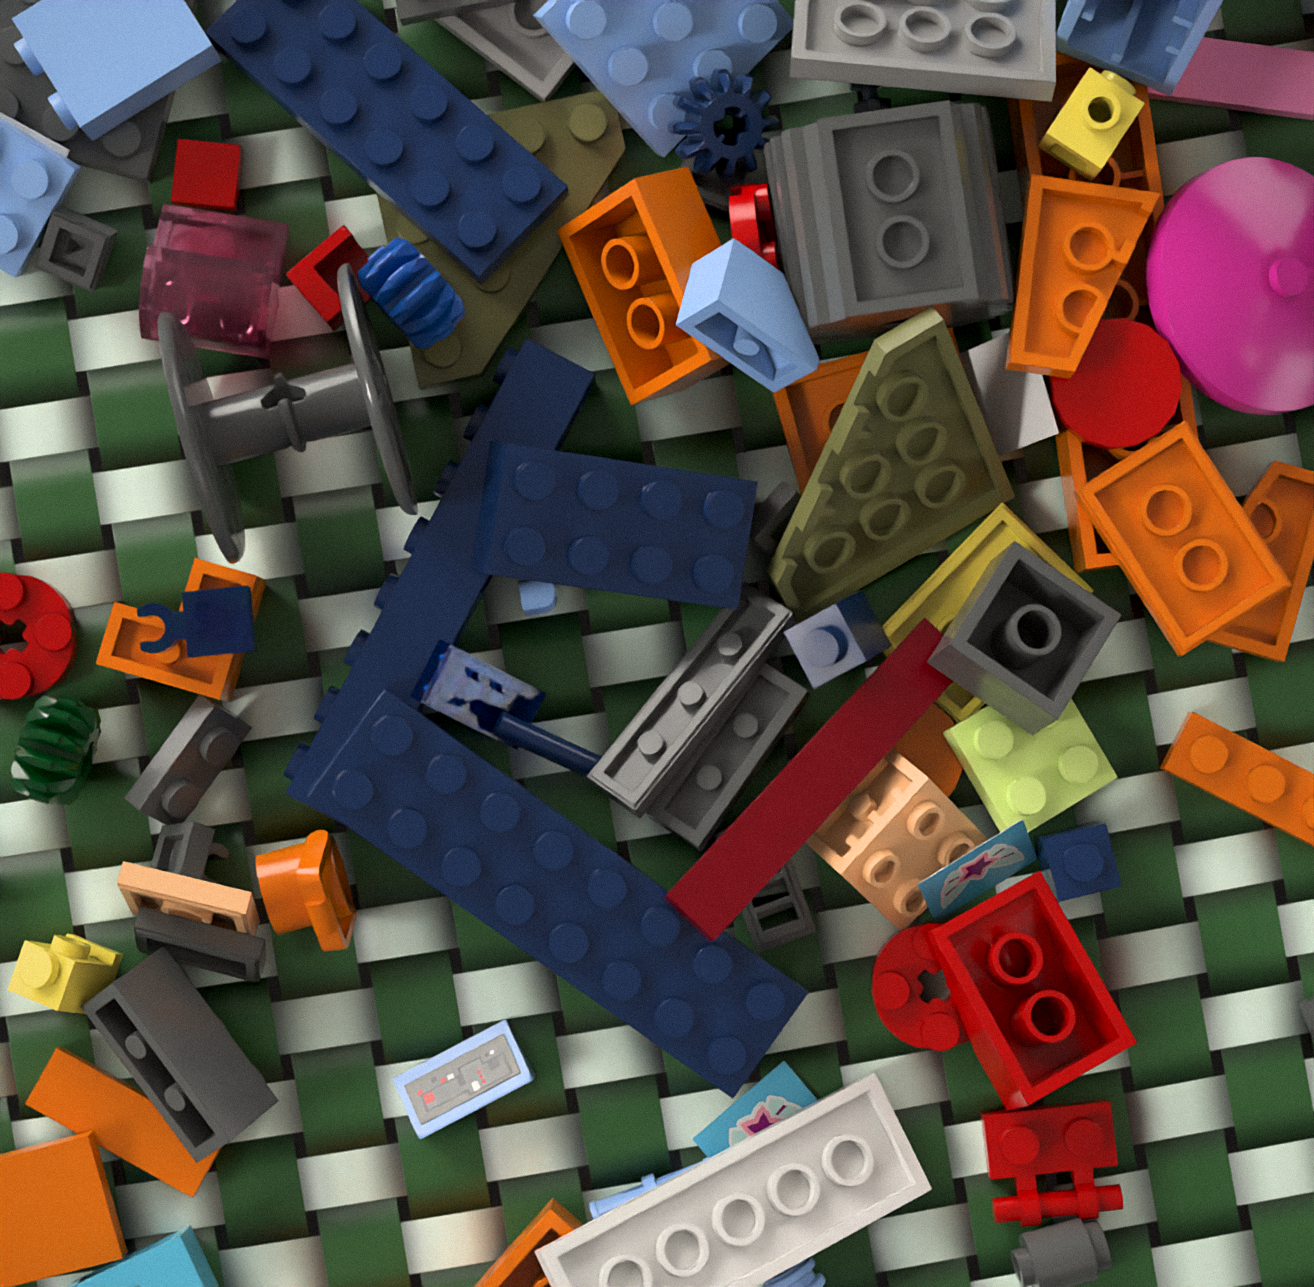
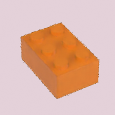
(634, 270)

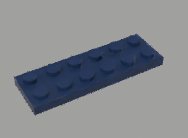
(394, 124)

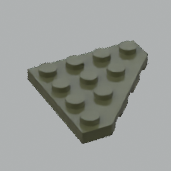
(582, 146)
(895, 474)

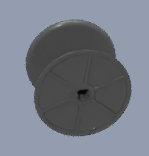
(279, 416)

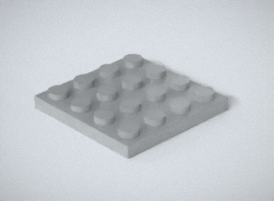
(929, 45)

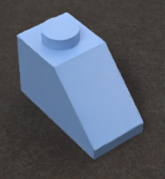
(747, 316)

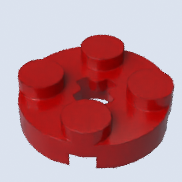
(754, 221)
(48, 633)
(897, 992)

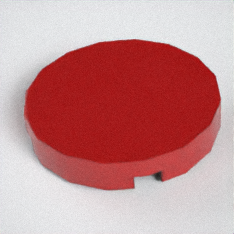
(1120, 388)

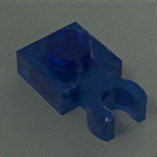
(211, 623)

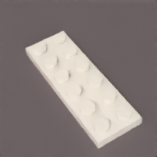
(753, 1203)

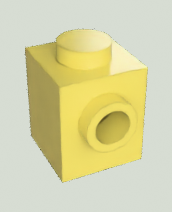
(1092, 122)

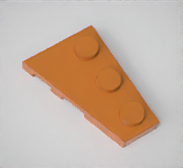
(1067, 267)
(1284, 518)

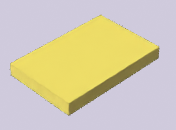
(953, 581)

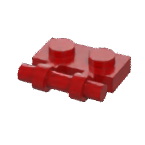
(1051, 1141)

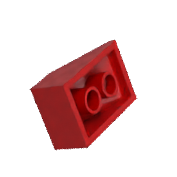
(1028, 993)

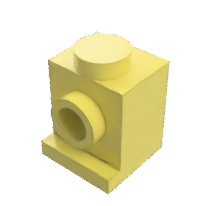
(64, 972)

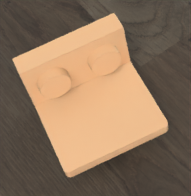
(894, 836)

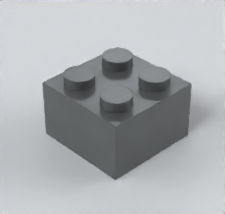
(1024, 638)

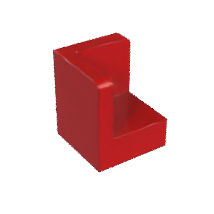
(317, 274)

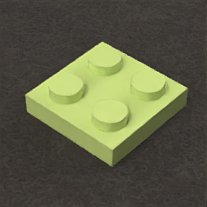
(1029, 773)

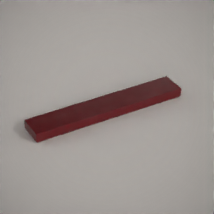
(811, 785)

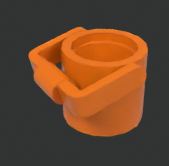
(309, 888)

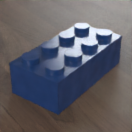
(613, 525)

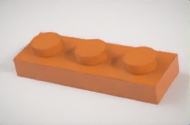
(1243, 776)

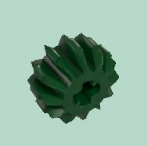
(56, 750)

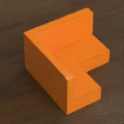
(206, 676)

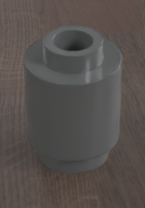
(1061, 1255)

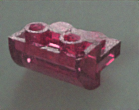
(216, 277)

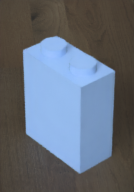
(111, 56)

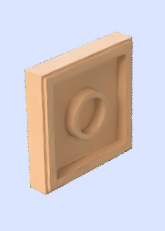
(188, 898)

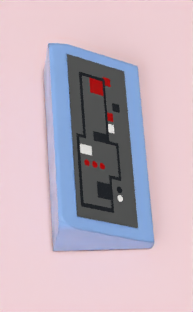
(463, 1078)

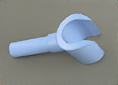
(537, 597)

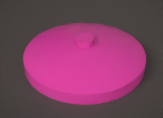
(1238, 284)

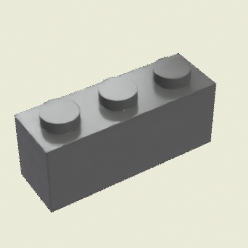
(180, 1054)

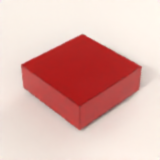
(207, 175)

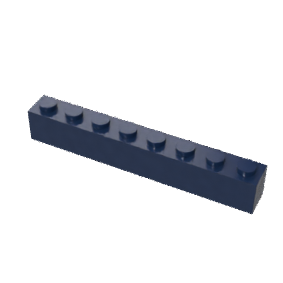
(438, 587)

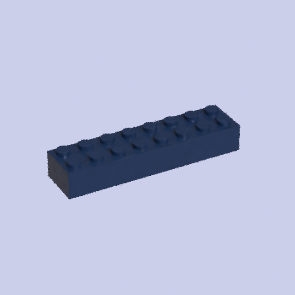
(554, 891)

